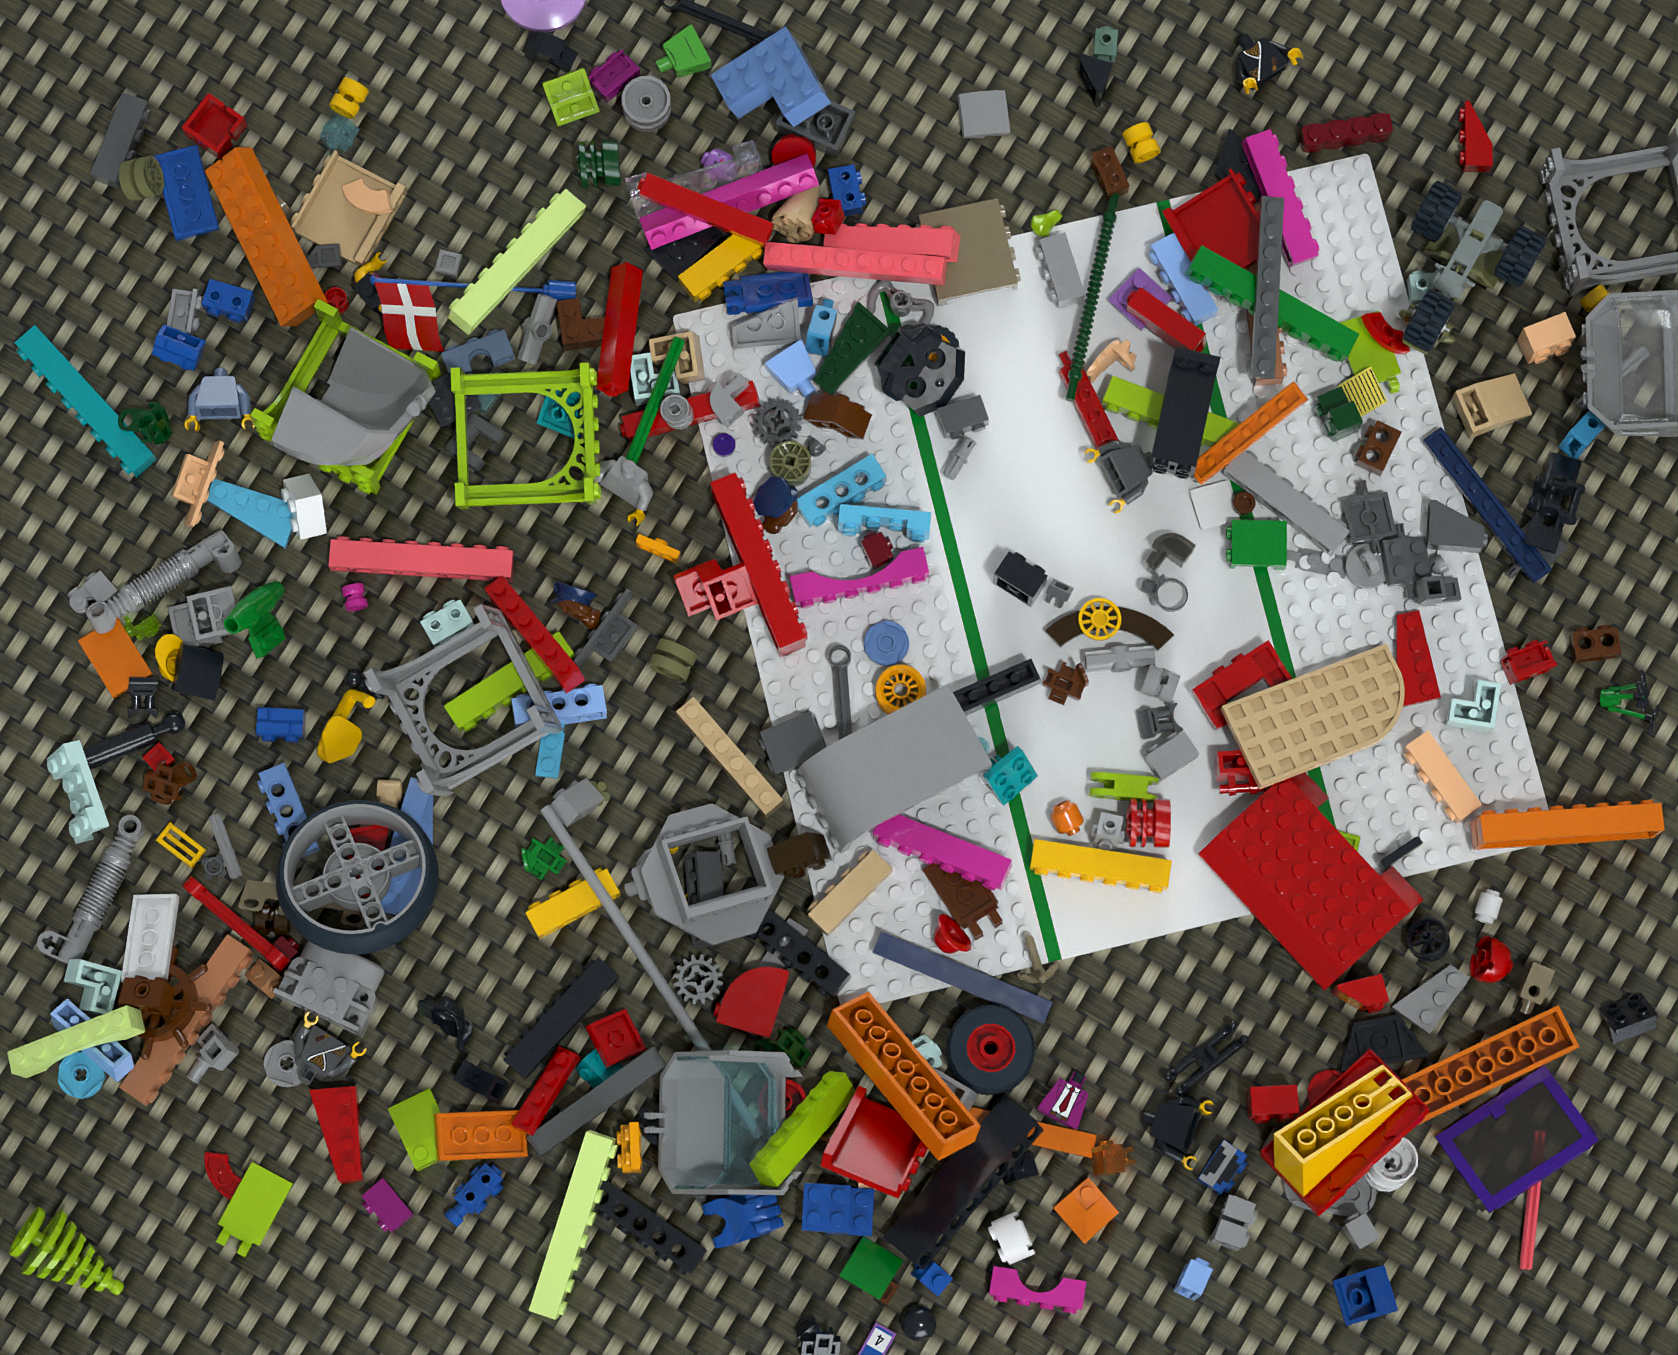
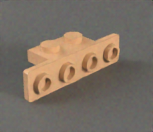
(194, 481)

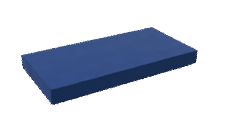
(187, 193)

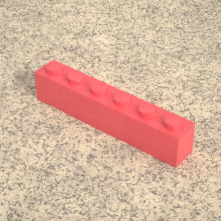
(900, 239)

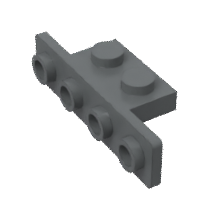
(611, 634)

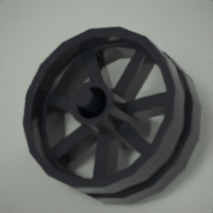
(1428, 939)

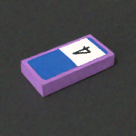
(877, 1341)

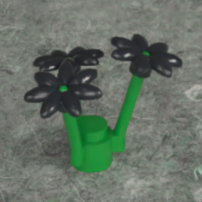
(1612, 697)

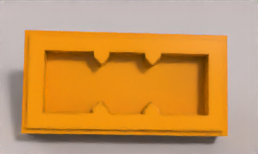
(658, 547)

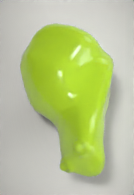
(1044, 223)

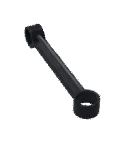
(719, 20)

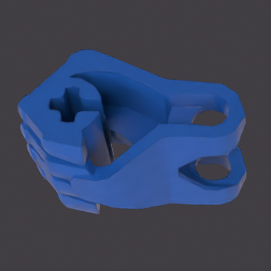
(745, 1217)

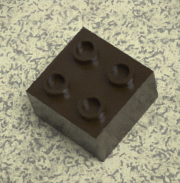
(799, 855)

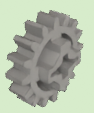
(687, 981)

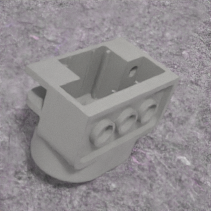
(333, 986)

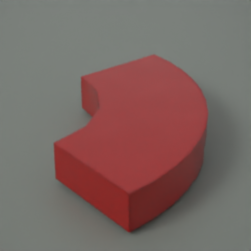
(1384, 333)
(221, 1174)

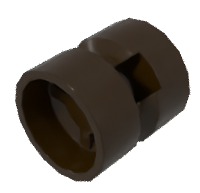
(264, 926)

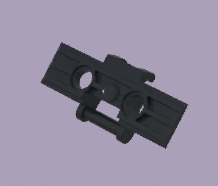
(1547, 499)

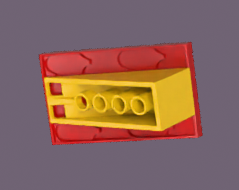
(1344, 1132)

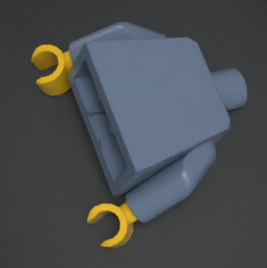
(218, 399)

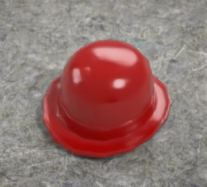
(950, 937)

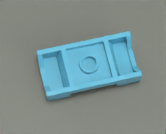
(853, 517)

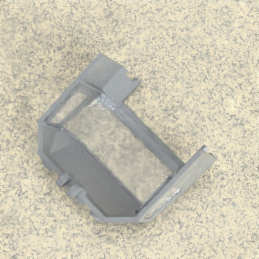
(1633, 363)

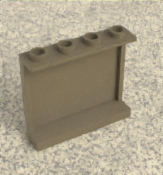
(983, 253)

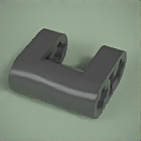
(475, 426)

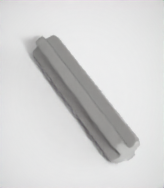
(225, 846)

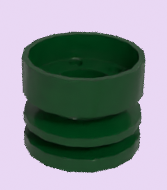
(599, 163)

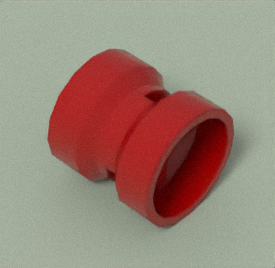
(335, 296)

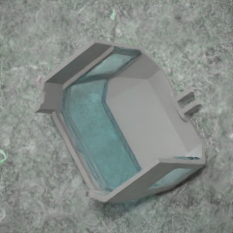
(717, 1117)

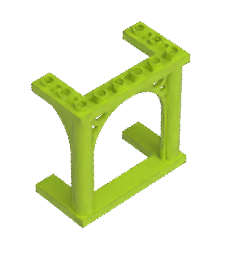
(331, 324)
(576, 380)

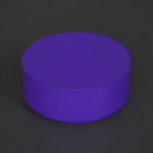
(724, 445)

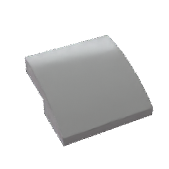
(984, 114)

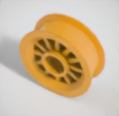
(895, 671)

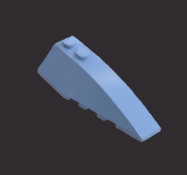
(403, 887)

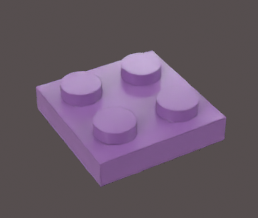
(1137, 280)

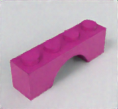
(1007, 1285)

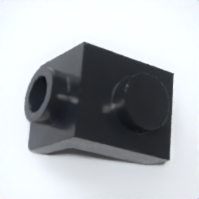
(1022, 1169)

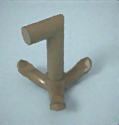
(1040, 974)

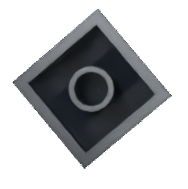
(1094, 75)

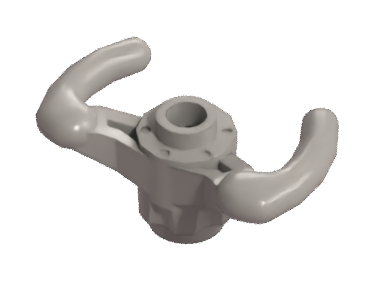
(903, 297)

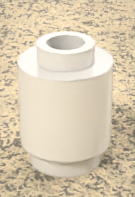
(1488, 906)

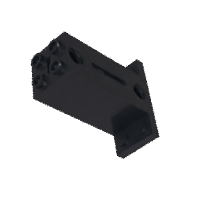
(1184, 413)

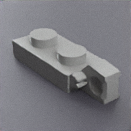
(1317, 566)

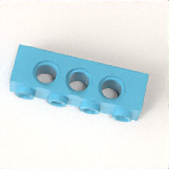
(826, 491)

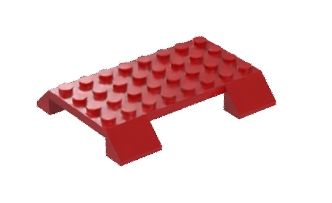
(1307, 880)

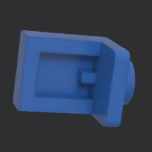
(932, 1277)

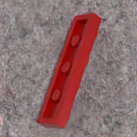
(545, 1091)

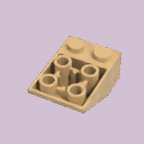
(1491, 404)

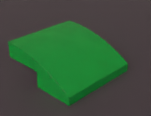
(871, 1268)

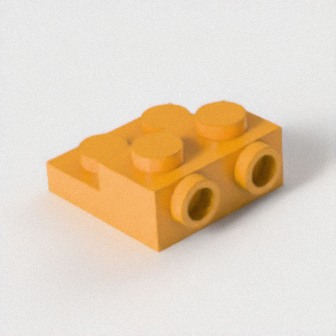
(630, 1139)

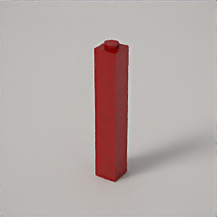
(705, 209)
(619, 329)
(702, 411)

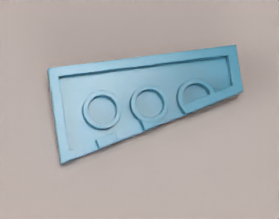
(256, 510)

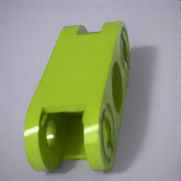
(1122, 786)

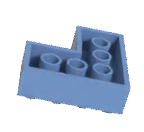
(772, 70)

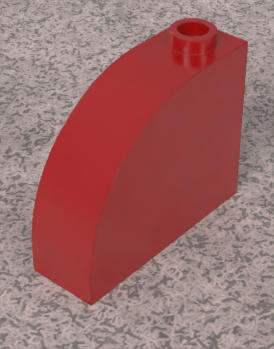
(753, 1000)

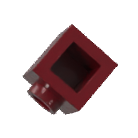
(877, 549)
(288, 948)

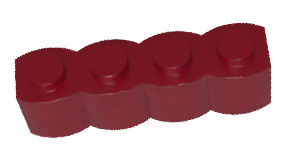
(1351, 132)

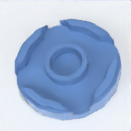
(886, 643)

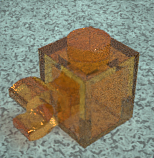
(1110, 1158)

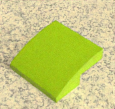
(570, 97)

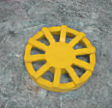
(1099, 619)

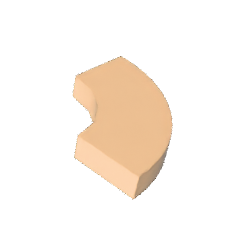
(367, 200)

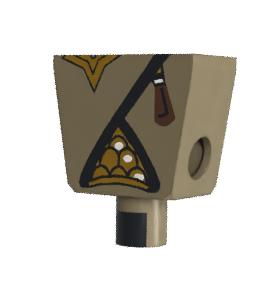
(1541, 978)

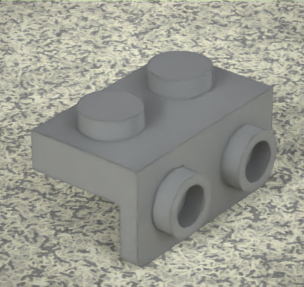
(184, 310)

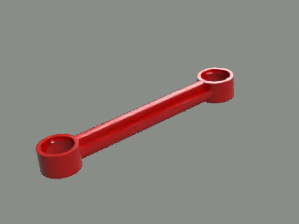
(269, 951)

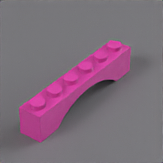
(814, 588)

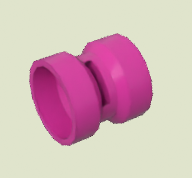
(354, 597)

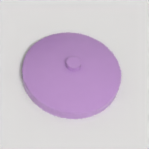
(543, 14)

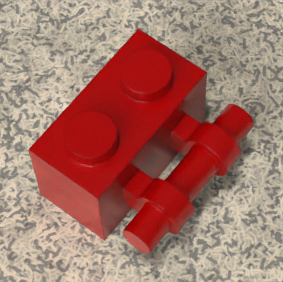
(1232, 767)

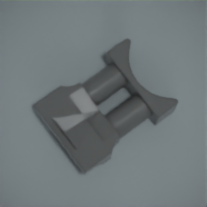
(1149, 721)

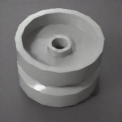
(657, 99)

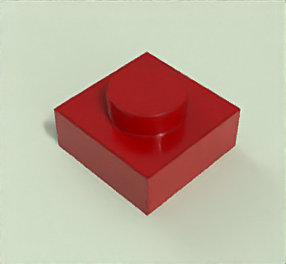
(157, 755)

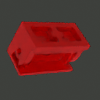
(1527, 661)

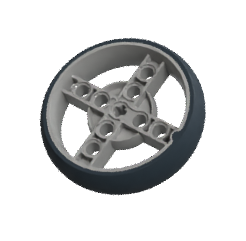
(334, 822)

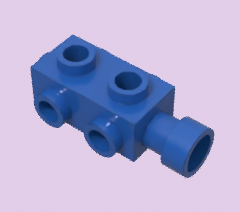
(479, 1189)

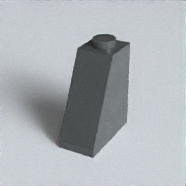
(1453, 530)

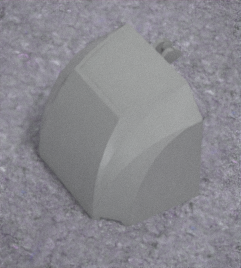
(363, 410)

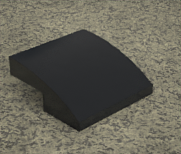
(198, 671)

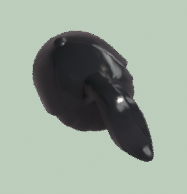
(449, 1017)

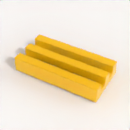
(196, 857)

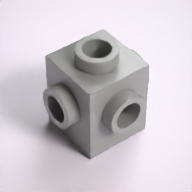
(1108, 832)

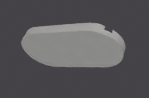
(1358, 1198)

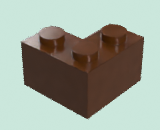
(578, 332)
(837, 414)

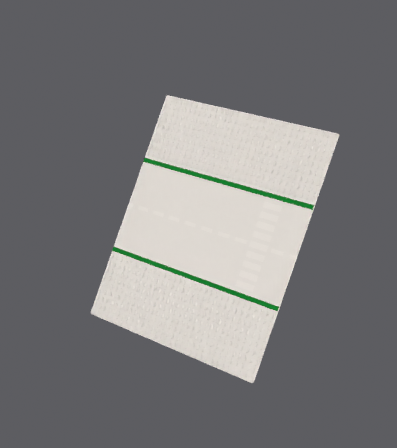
(1041, 498)

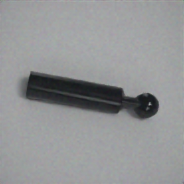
(132, 740)

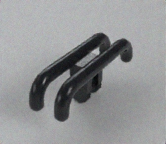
(1206, 1058)

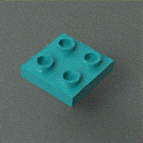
(555, 416)
(1010, 775)

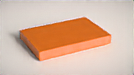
(114, 658)

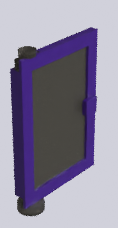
(1518, 1139)

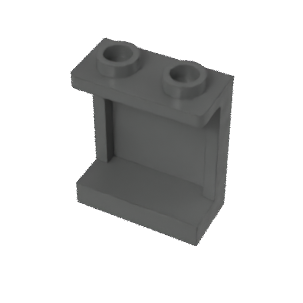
(792, 743)

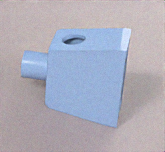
(793, 369)

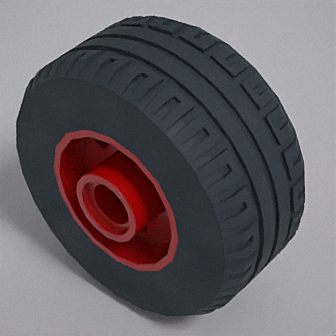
(993, 1027)

